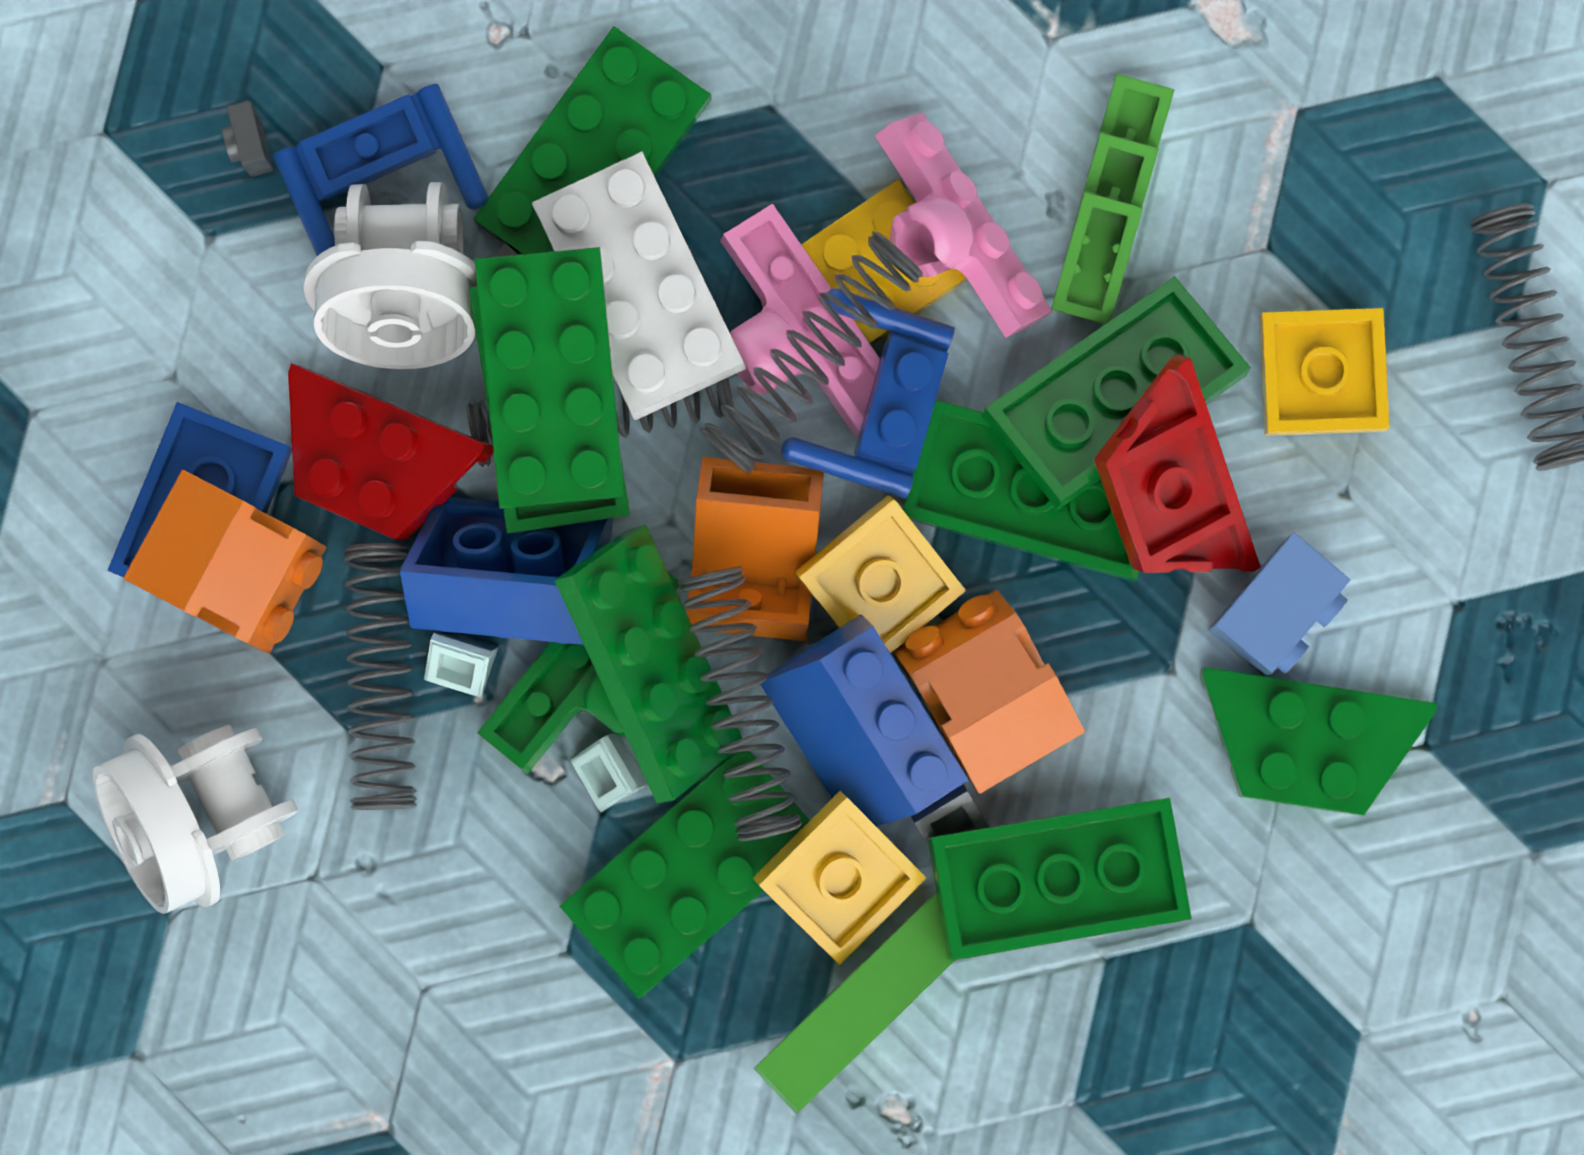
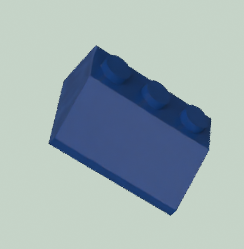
(493, 583)
(863, 725)

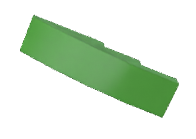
(1112, 199)
(858, 1009)

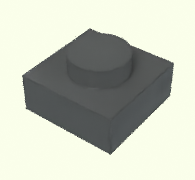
(247, 139)
(950, 815)

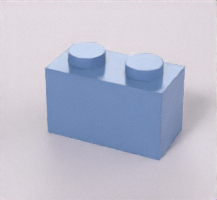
(1281, 606)

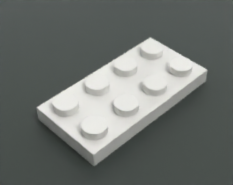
(658, 307)

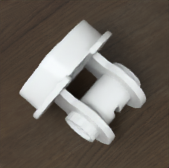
(394, 283)
(157, 827)

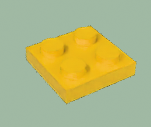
(848, 236)
(1324, 372)
(883, 573)
(839, 878)

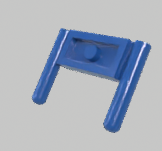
(370, 149)
(897, 405)

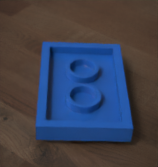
(213, 451)

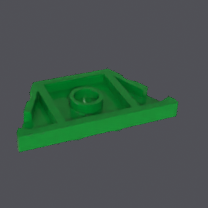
(1311, 740)

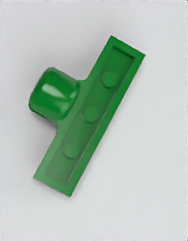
(546, 700)

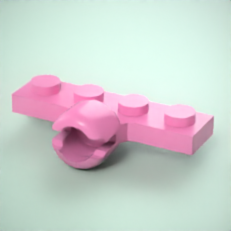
(954, 228)
(787, 285)

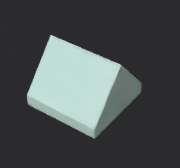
(460, 662)
(608, 771)

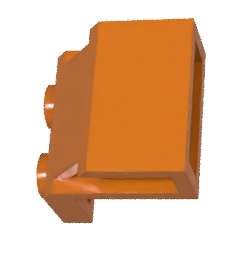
(769, 529)
(226, 562)
(988, 690)

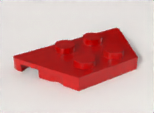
(372, 456)
(1173, 482)

